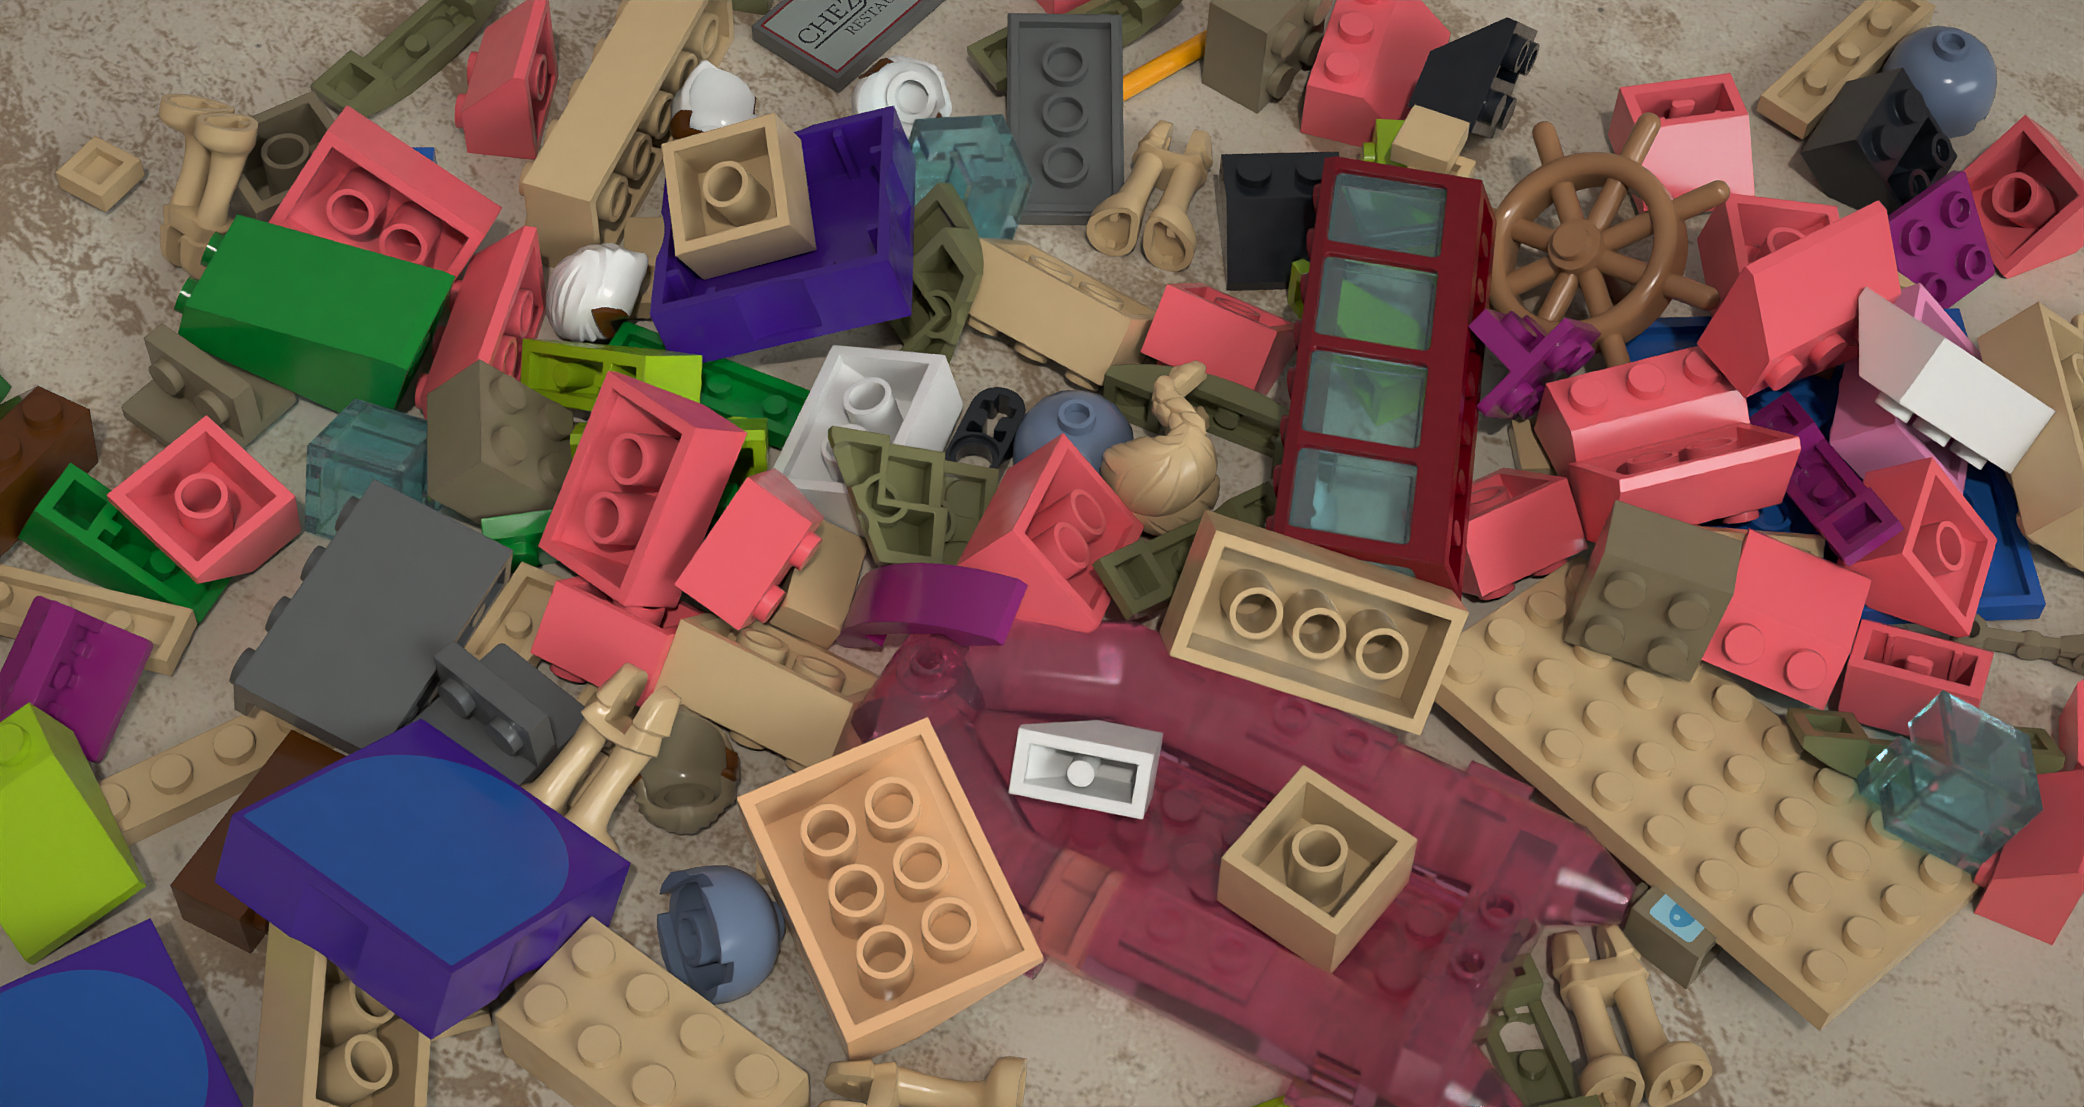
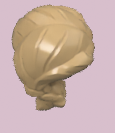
(1172, 475)

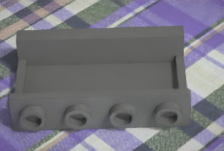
(371, 614)

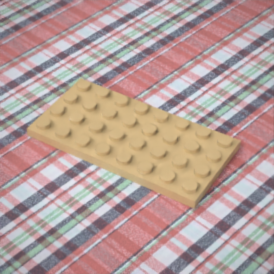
(1704, 801)

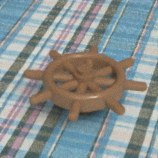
(1583, 253)

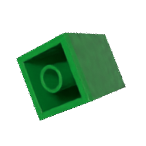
(313, 313)

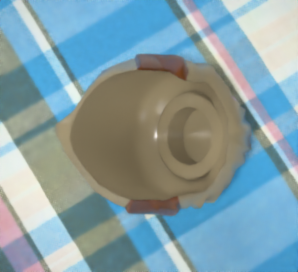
(689, 777)

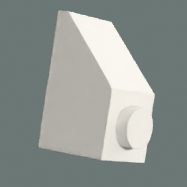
(1087, 765)

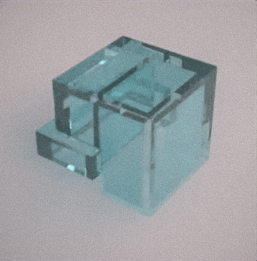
(980, 163)
(356, 449)
(1957, 784)

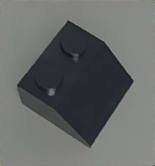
(1266, 215)

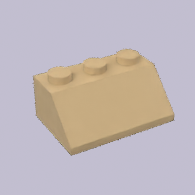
(1057, 312)
(767, 687)

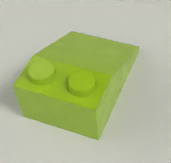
(57, 838)

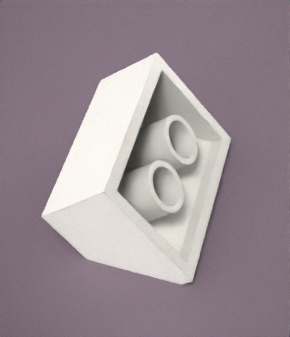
(1945, 388)
(869, 391)

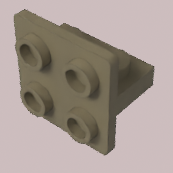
(198, 384)

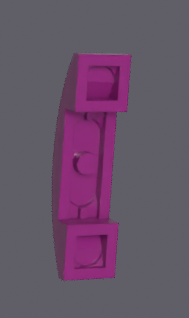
(1827, 489)
(932, 598)

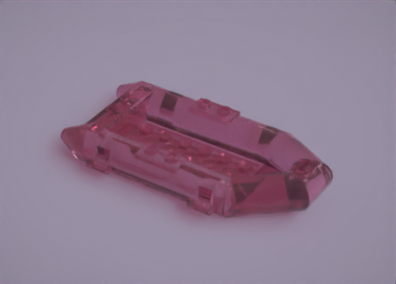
(1139, 896)

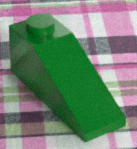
(99, 544)

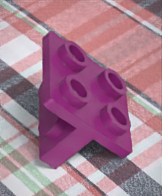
(1942, 240)
(1531, 357)
(73, 672)

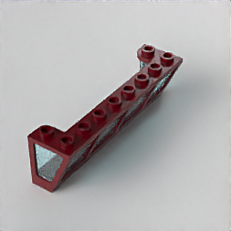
(1388, 369)

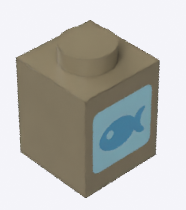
(1669, 935)

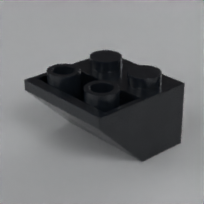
(1477, 75)
(1878, 143)

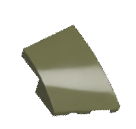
(945, 273)
(911, 497)

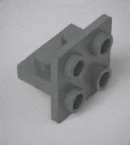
(502, 710)

